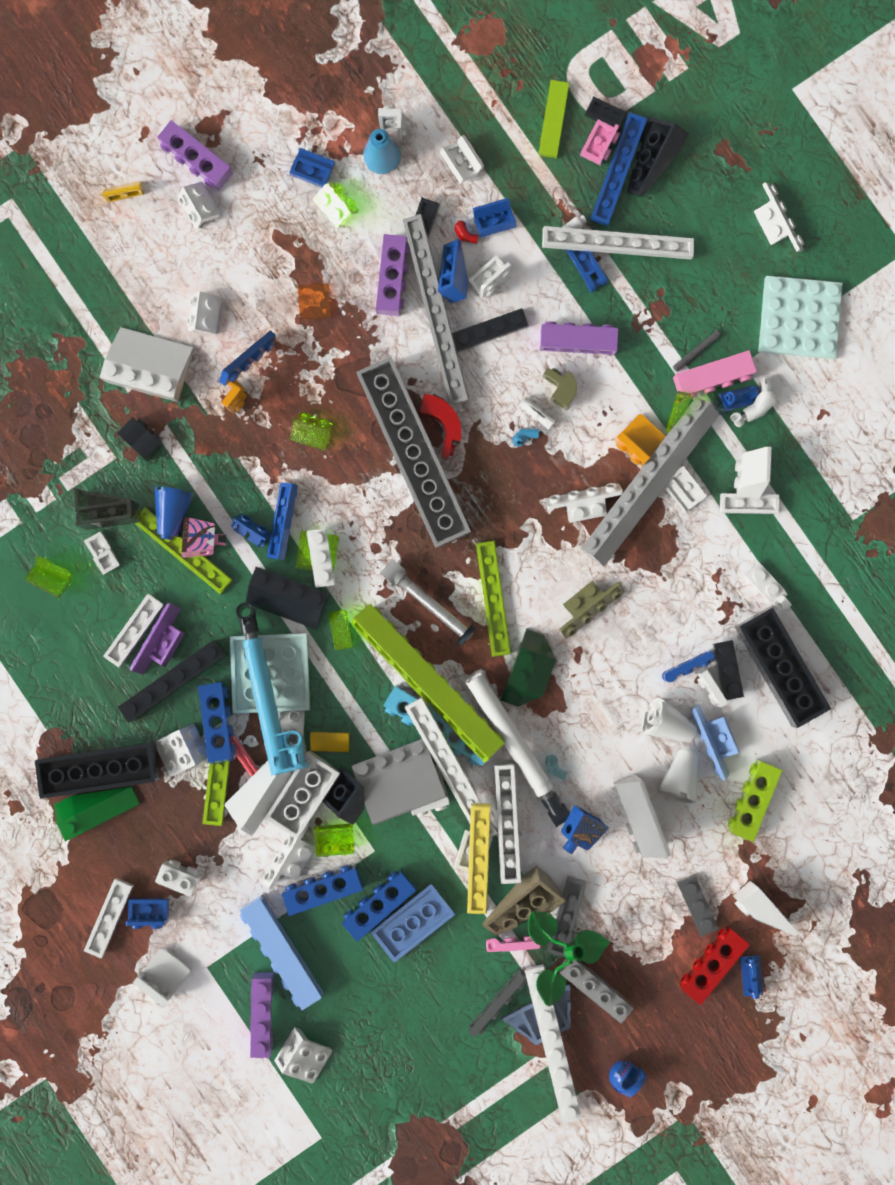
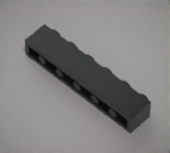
(173, 681)

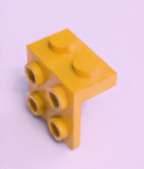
(639, 439)

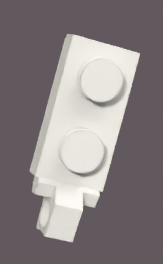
(767, 586)

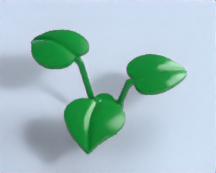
(588, 949)

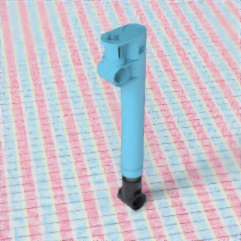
(280, 753)

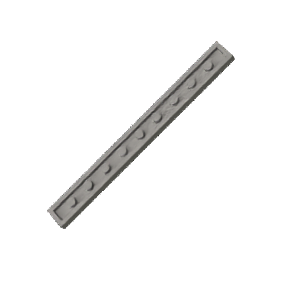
(435, 310)

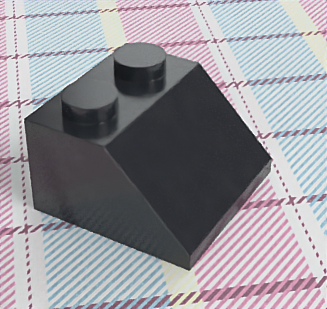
(345, 797)

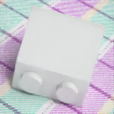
(753, 473)

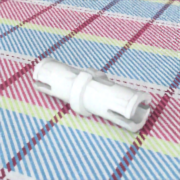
(537, 413)

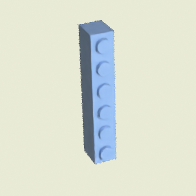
(282, 952)

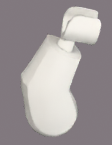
(760, 407)

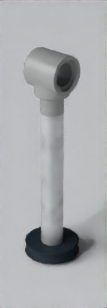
(397, 576)

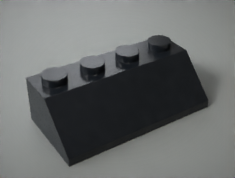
(286, 598)

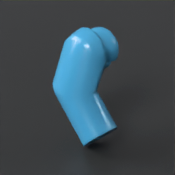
(523, 434)

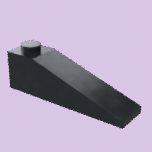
(659, 147)

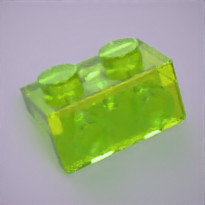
(335, 203)
(311, 431)
(49, 577)
(334, 840)

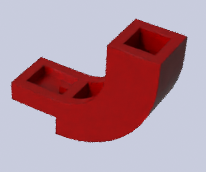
(441, 411)

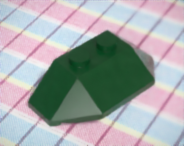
(530, 670)

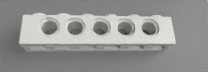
(507, 823)

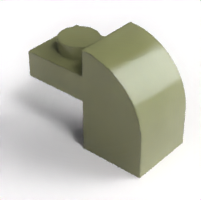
(565, 386)

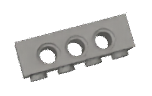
(597, 990)

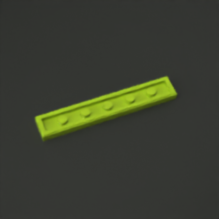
(199, 565)
(493, 598)

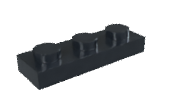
(728, 670)

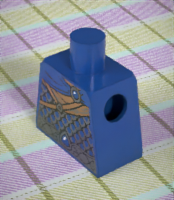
(582, 830)

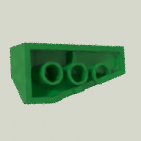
(88, 810)

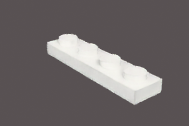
(134, 630)
(108, 918)

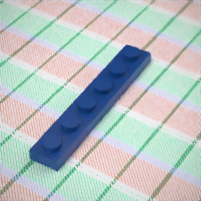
(618, 169)

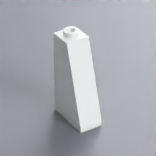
(256, 798)

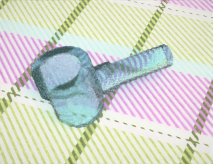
(718, 407)

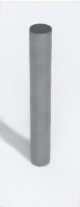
(698, 349)

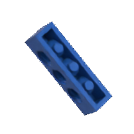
(207, 694)
(295, 904)
(358, 927)

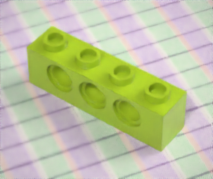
(749, 829)

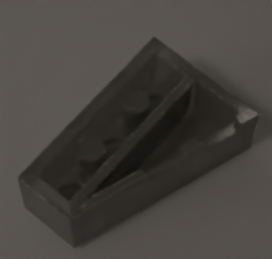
(103, 510)

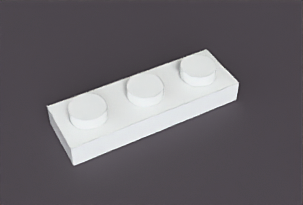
(744, 505)
(320, 558)

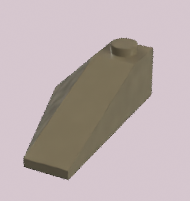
(534, 893)

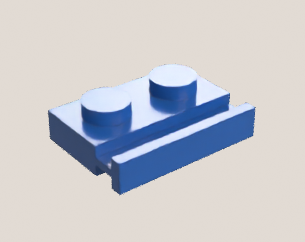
(312, 168)

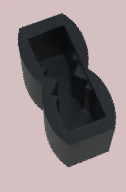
(140, 439)

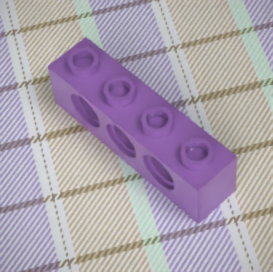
(174, 134)
(392, 245)

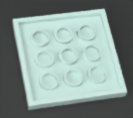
(800, 317)
(287, 669)

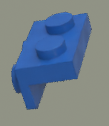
(494, 217)
(148, 912)

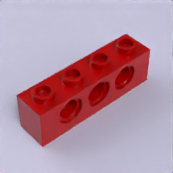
(713, 975)

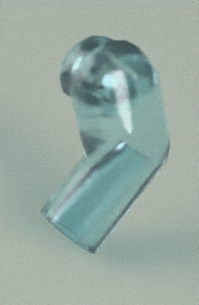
(553, 768)

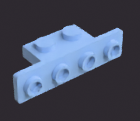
(718, 739)

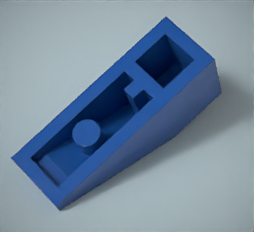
(453, 274)

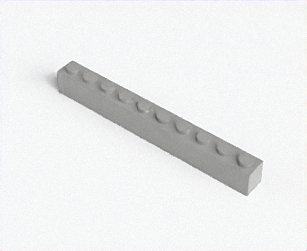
(650, 481)

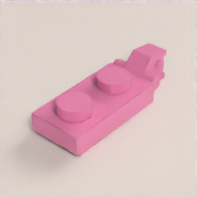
(510, 944)

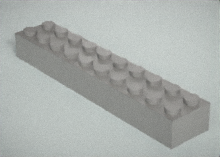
(413, 452)

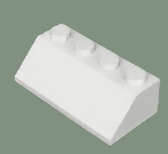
(302, 795)

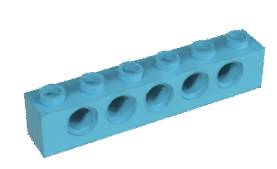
(392, 707)

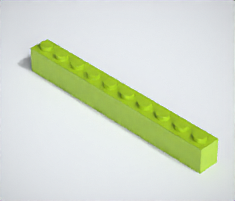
(427, 682)

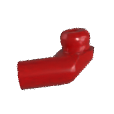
(463, 234)

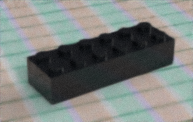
(782, 667)
(97, 770)

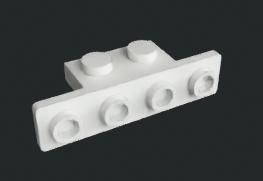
(775, 221)
(586, 503)
(289, 860)

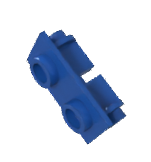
(739, 397)
(258, 534)
(751, 976)

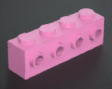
(716, 374)

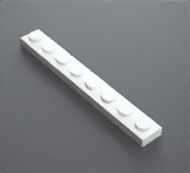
(618, 242)
(444, 757)
(554, 1051)

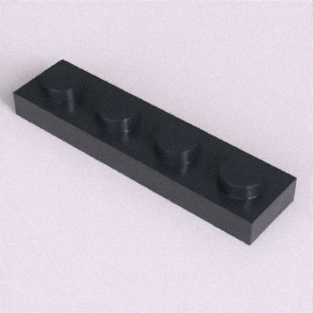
(490, 330)

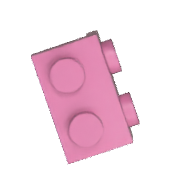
(599, 141)

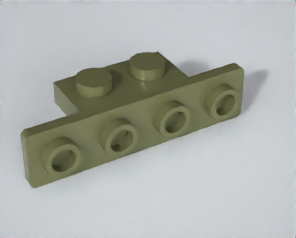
(587, 604)

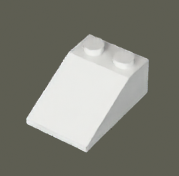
(754, 902)

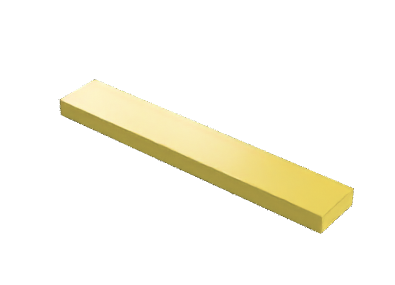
(479, 858)

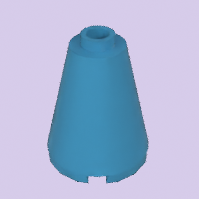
(381, 152)

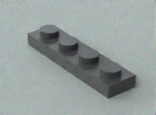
(567, 914)
(503, 997)

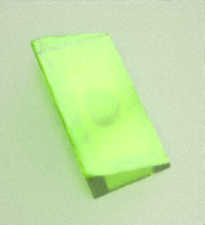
(679, 407)
(341, 629)

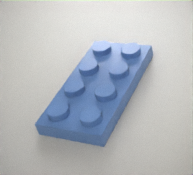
(412, 922)

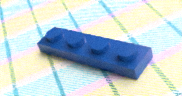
(244, 361)
(282, 521)

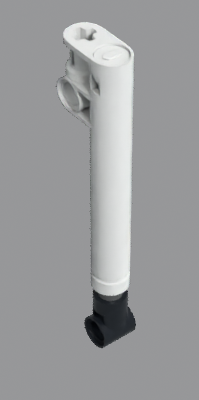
(517, 746)

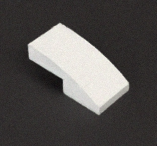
(102, 552)

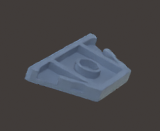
(525, 1019)

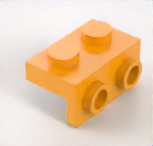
(235, 397)

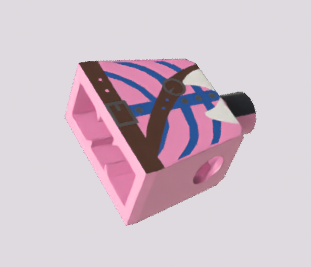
(200, 538)

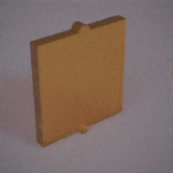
(314, 301)

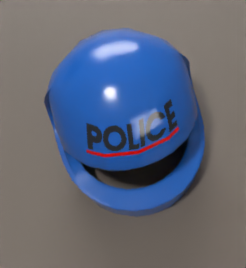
(624, 1075)

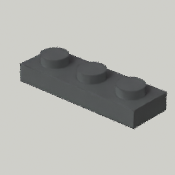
(697, 905)

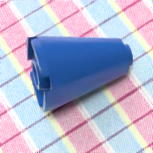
(170, 510)

